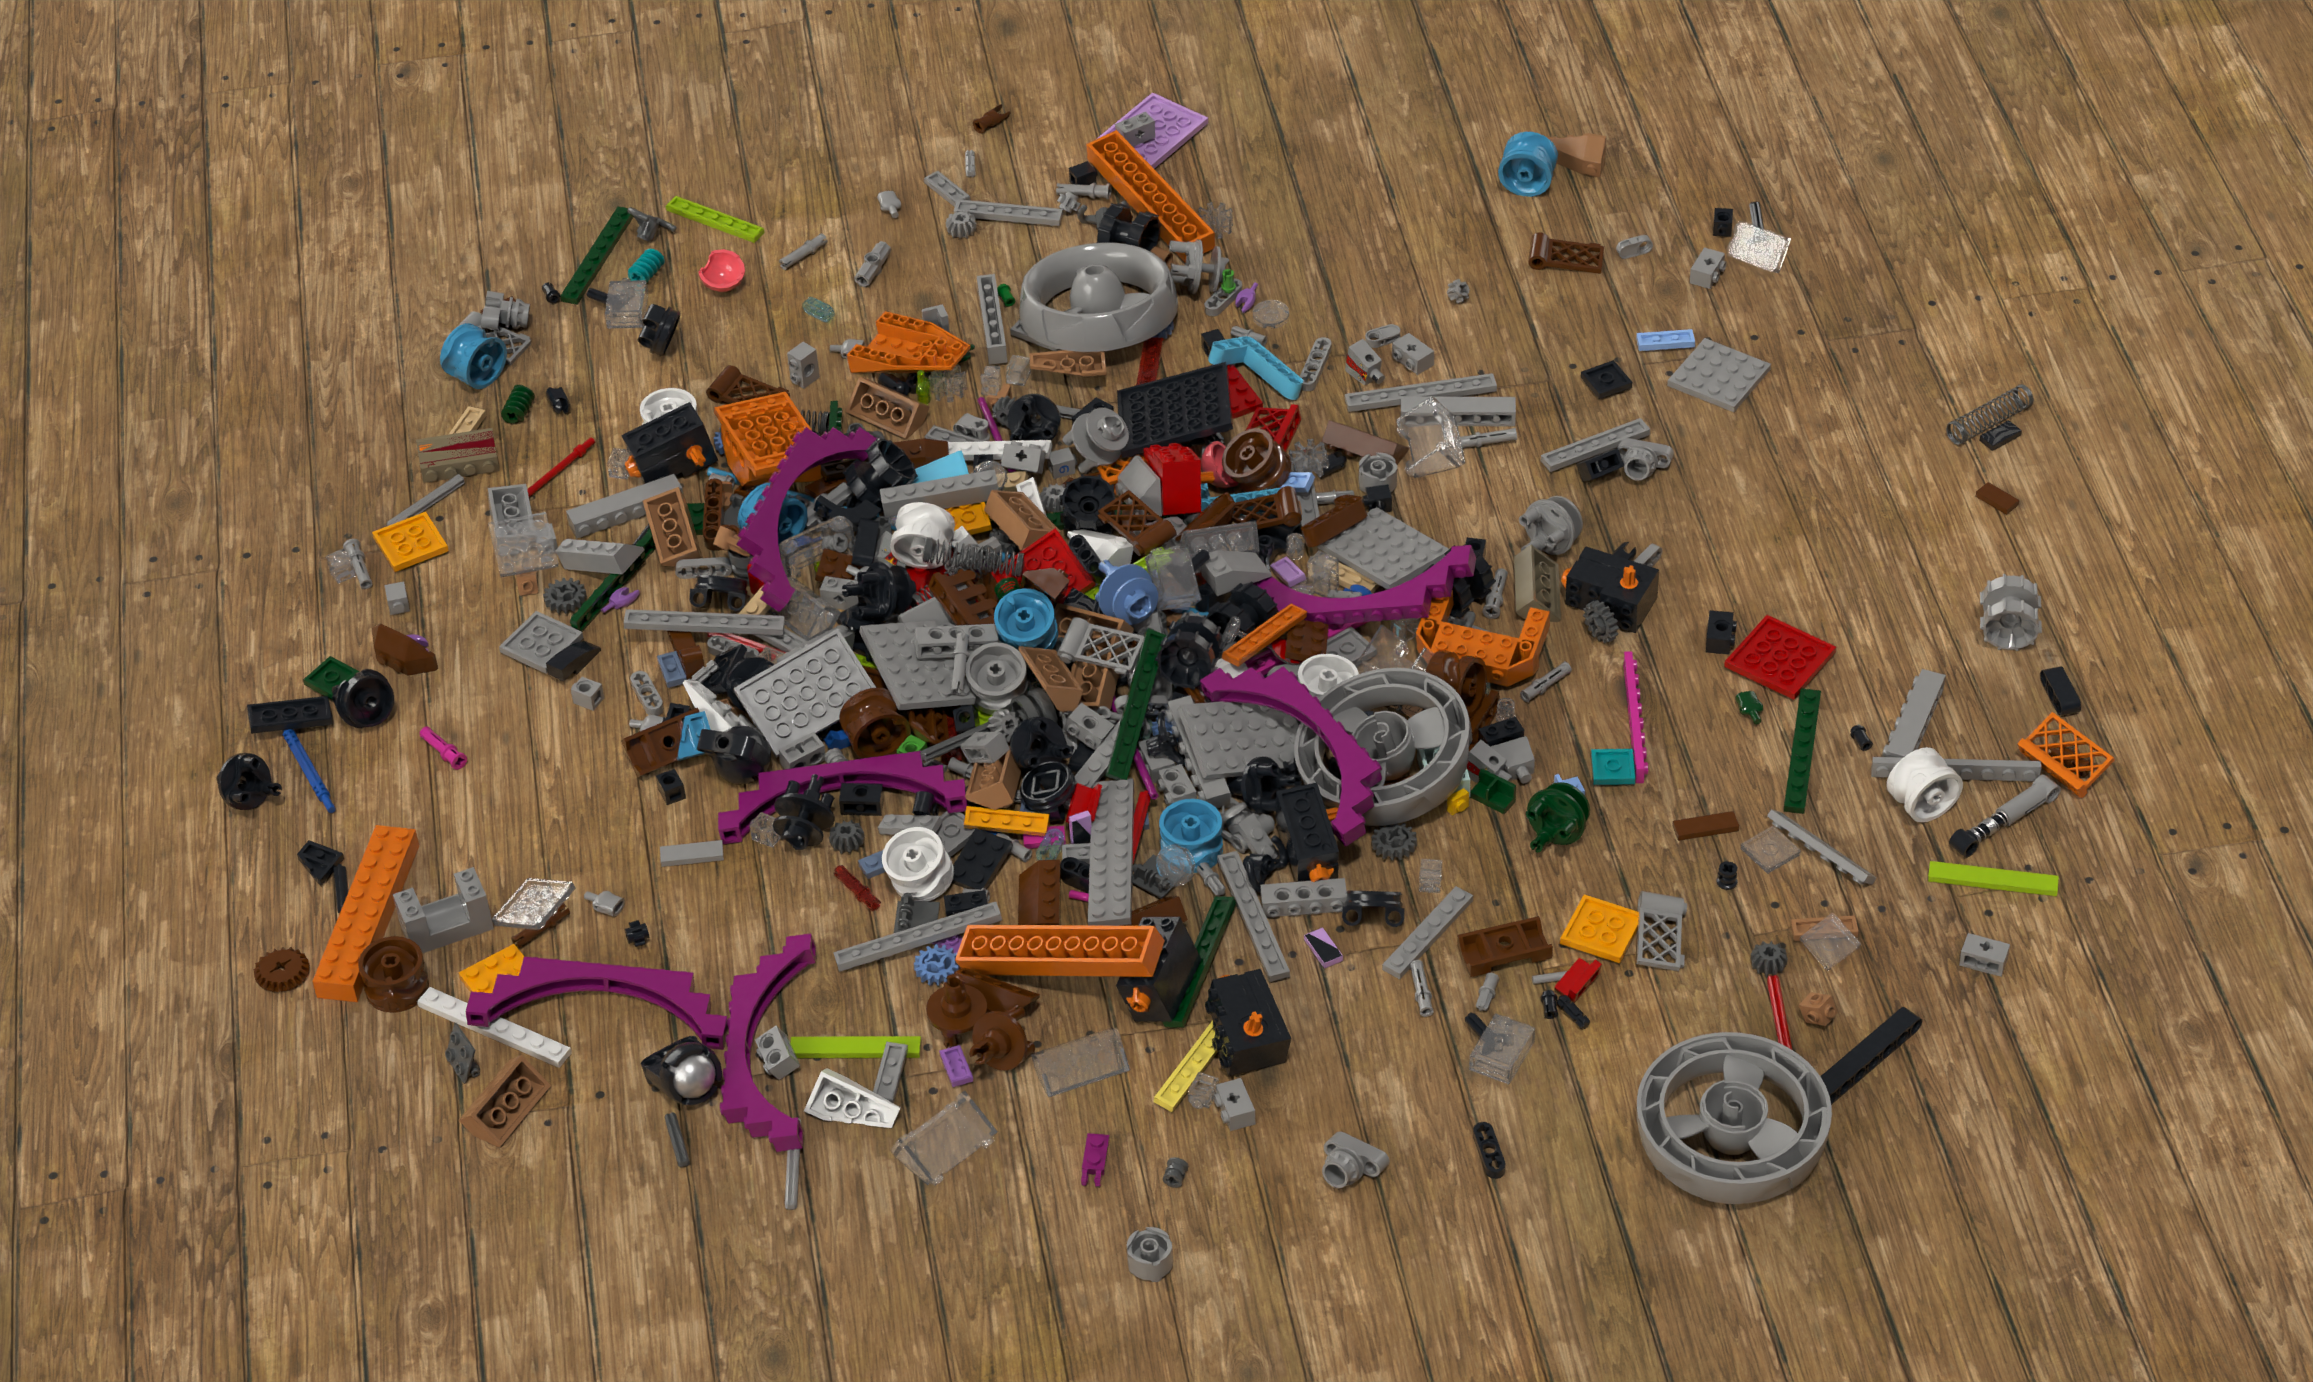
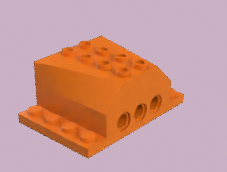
(757, 436)

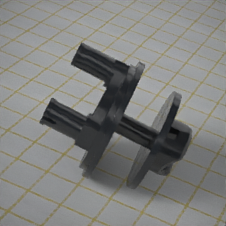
(883, 591)
(803, 814)

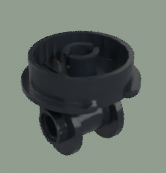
(352, 696)

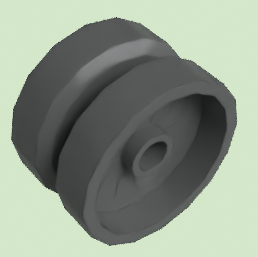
(1032, 705)

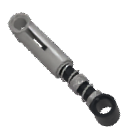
(2041, 791)

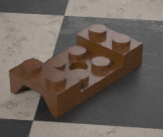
(647, 748)
(1483, 949)

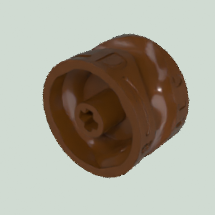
(1256, 461)
(1465, 675)
(874, 723)
(393, 974)

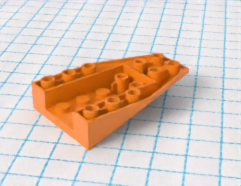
(907, 347)

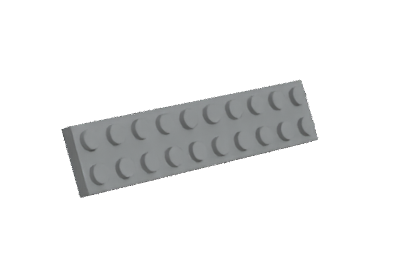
(1112, 855)

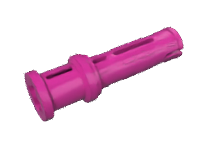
(447, 751)

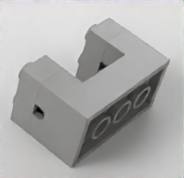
(447, 918)

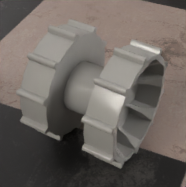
(2010, 612)

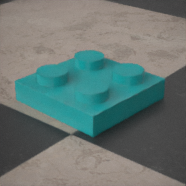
(1612, 766)

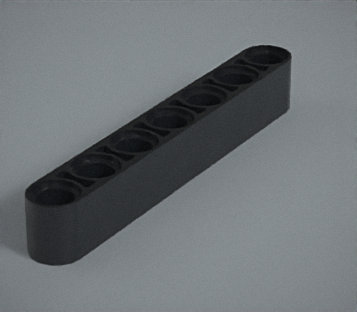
(1870, 1052)

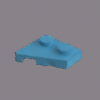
(690, 735)

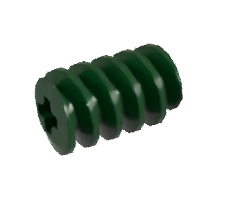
(517, 404)

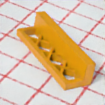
(1006, 821)

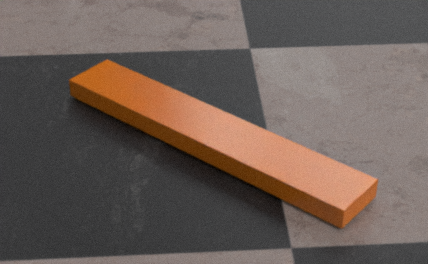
(1264, 635)

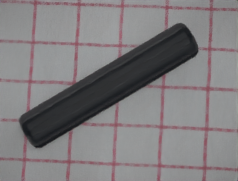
(341, 886)

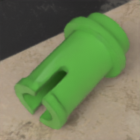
(1228, 284)

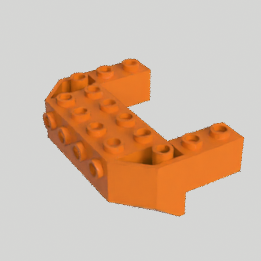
(1505, 657)

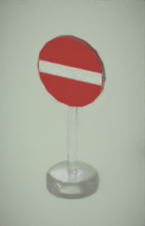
(1278, 646)

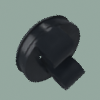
(658, 328)
(709, 583)
(1058, 786)
(1389, 900)

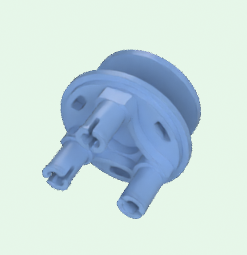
(1126, 592)

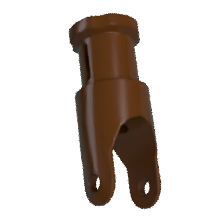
(990, 119)
(2071, 763)

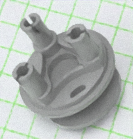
(1190, 273)
(1098, 438)
(1552, 524)

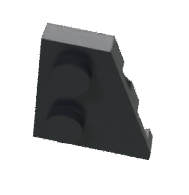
(319, 860)

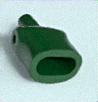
(1750, 705)

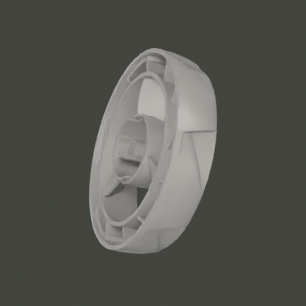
(1100, 310)
(1393, 741)
(1734, 1117)

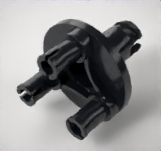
(1023, 419)
(742, 672)
(1038, 742)
(246, 781)
(1259, 784)

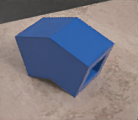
(837, 739)

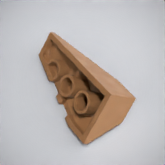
(1582, 153)
(1070, 362)

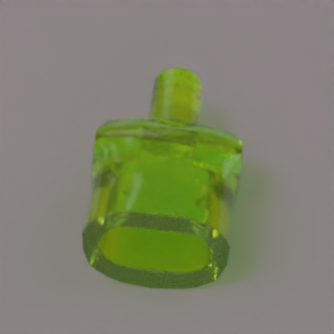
(923, 388)

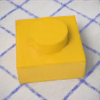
(1458, 801)

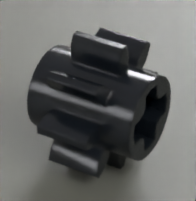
(637, 933)

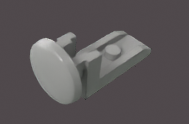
(1250, 830)

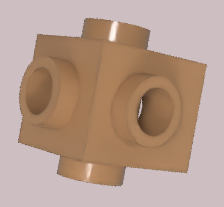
(1818, 1008)

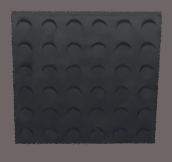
(1176, 408)

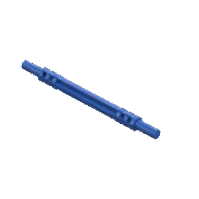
(308, 769)

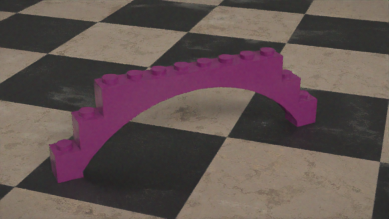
(761, 532)
(1400, 602)
(1287, 695)
(896, 771)
(553, 976)
(750, 999)

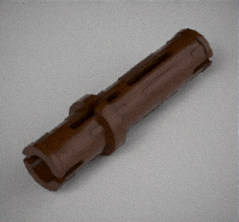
(528, 934)

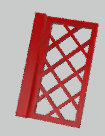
(1287, 425)

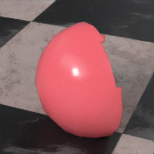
(722, 271)
(1212, 461)

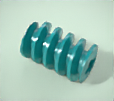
(646, 265)

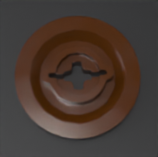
(277, 980)

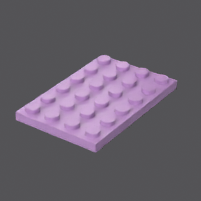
(1172, 127)

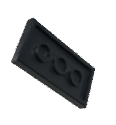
(289, 714)

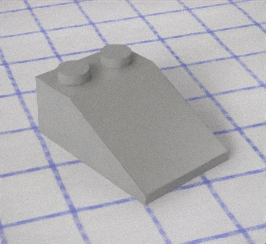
(1229, 568)

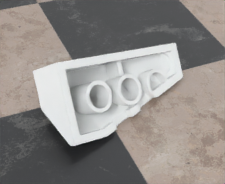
(1107, 546)
(717, 713)
(849, 1102)

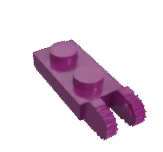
(1095, 1158)

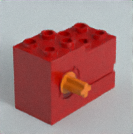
(1179, 477)

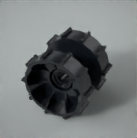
(1119, 228)
(887, 466)
(1082, 495)
(1471, 588)
(1247, 603)
(1191, 634)

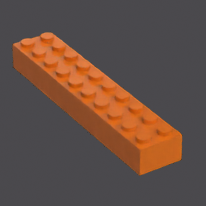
(1148, 191)
(365, 911)
(1060, 950)

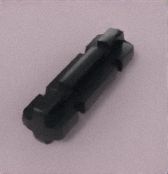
(1573, 1012)

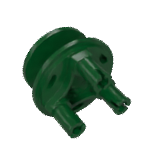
(1557, 815)

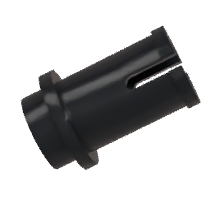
(551, 294)
(1859, 734)
(1549, 1000)

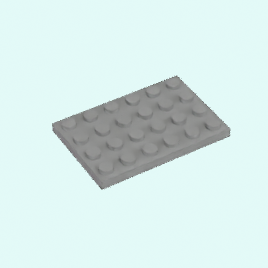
(1384, 549)
(911, 680)
(803, 691)
(1233, 733)

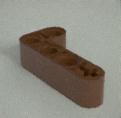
(1347, 512)
(714, 513)
(687, 651)

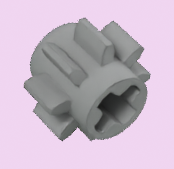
(1068, 202)
(1458, 291)

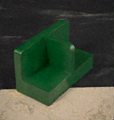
(1494, 792)

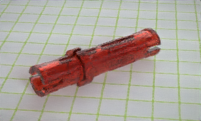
(861, 892)

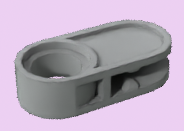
(1631, 247)
(1385, 334)

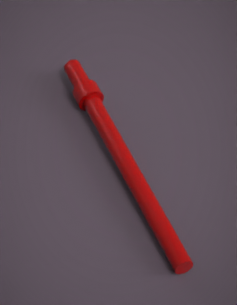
(577, 452)

